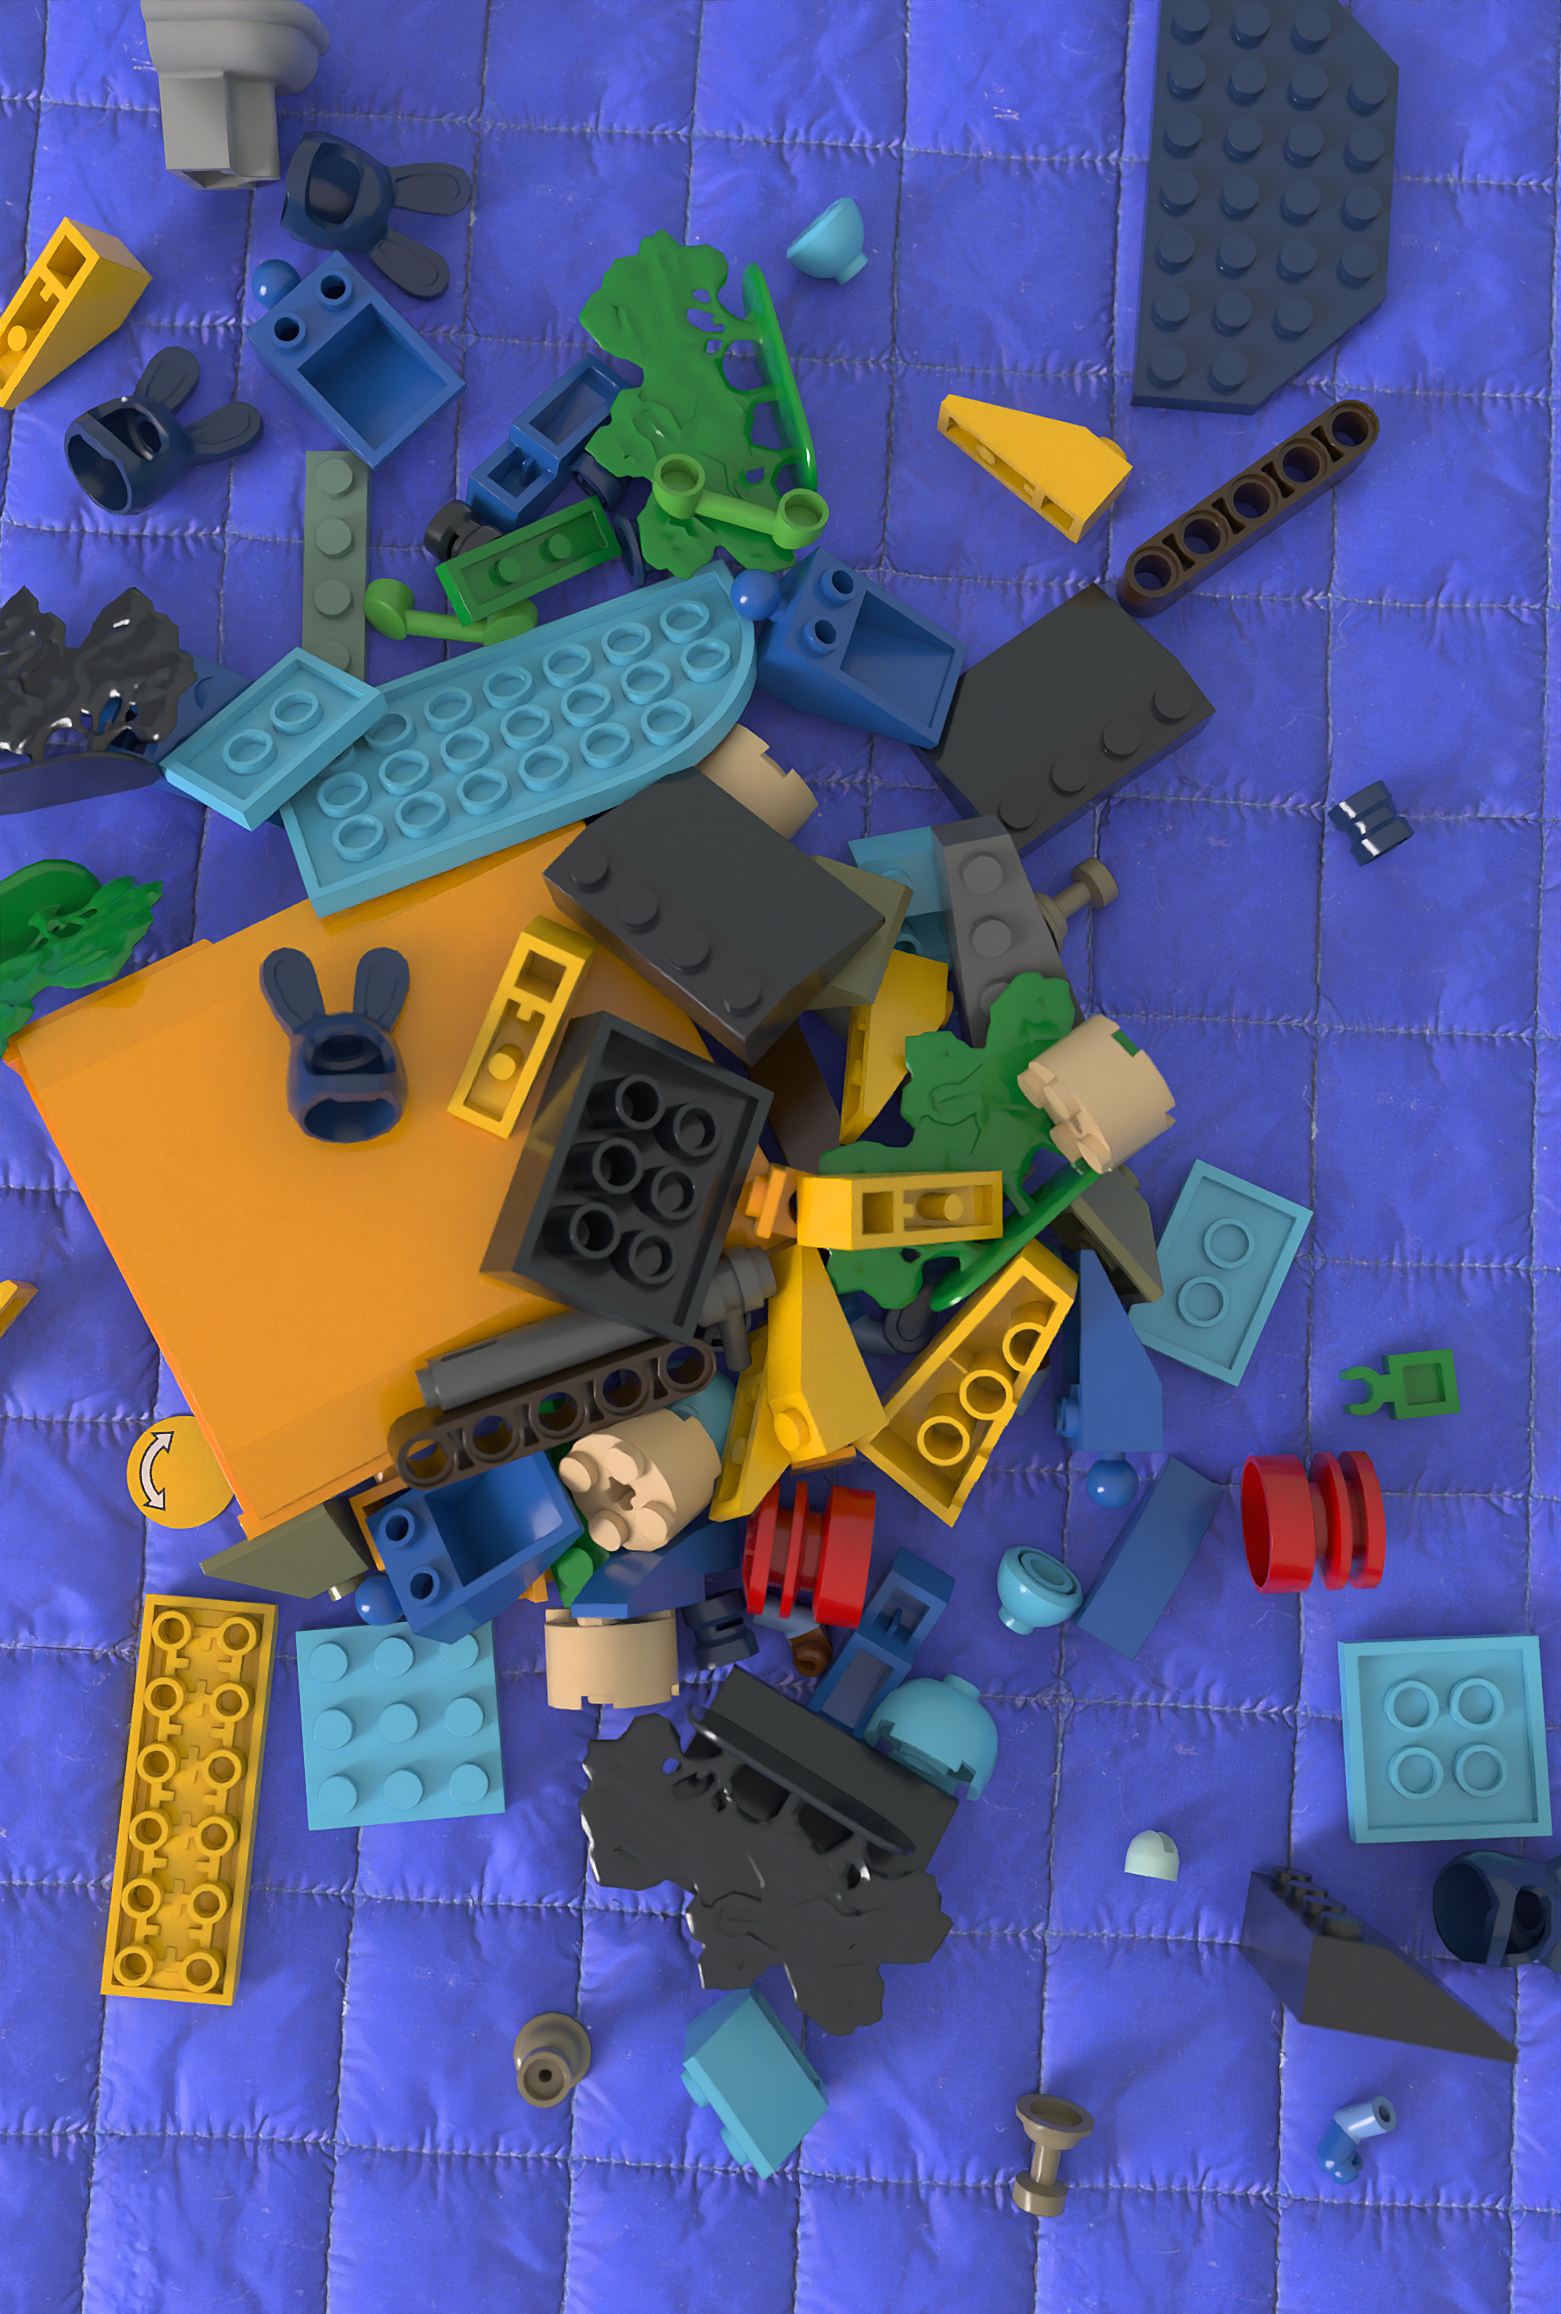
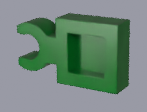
(1411, 1385)

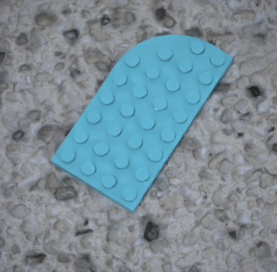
(525, 738)

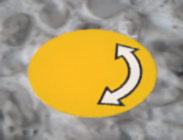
(177, 1475)

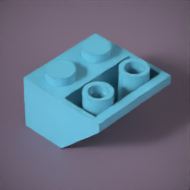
(911, 861)
(753, 2078)

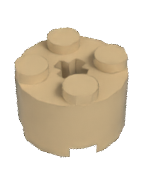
(759, 782)
(1098, 1095)
(642, 1479)
(611, 1659)

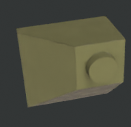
(1119, 1229)
(302, 1556)

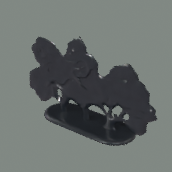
(50, 686)
(759, 1882)

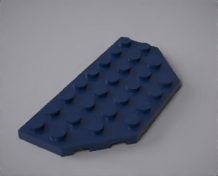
(1259, 198)

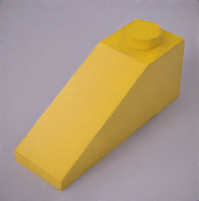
(65, 307)
(1044, 461)
(907, 1004)
(522, 1025)
(898, 1208)
(814, 1365)
(751, 1451)

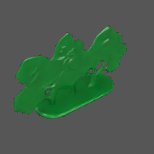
(690, 403)
(64, 932)
(969, 1119)

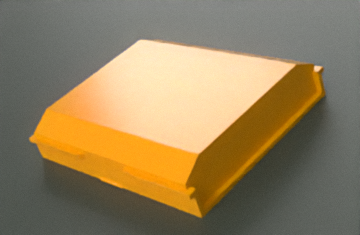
(292, 1268)

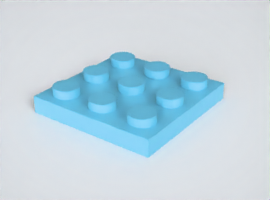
(399, 1725)
(1444, 1738)

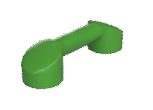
(680, 492)
(391, 612)

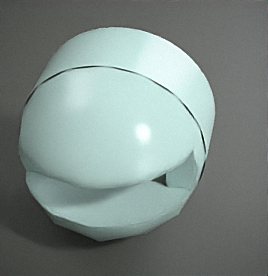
(1153, 1856)

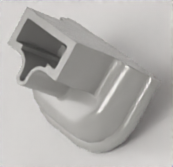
(220, 83)

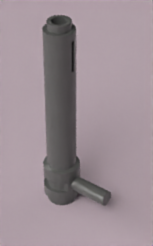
(574, 1337)

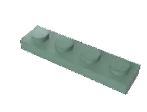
(337, 560)

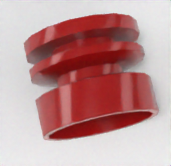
(1318, 1521)
(811, 1553)

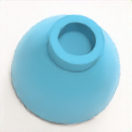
(831, 243)
(1035, 1590)

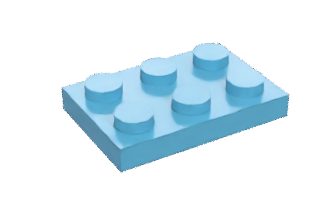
(274, 738)
(1219, 1271)

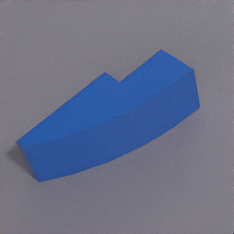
(542, 442)
(1149, 1558)
(663, 1579)
(884, 1646)

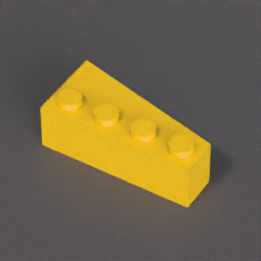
(969, 1381)

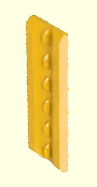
(190, 1799)

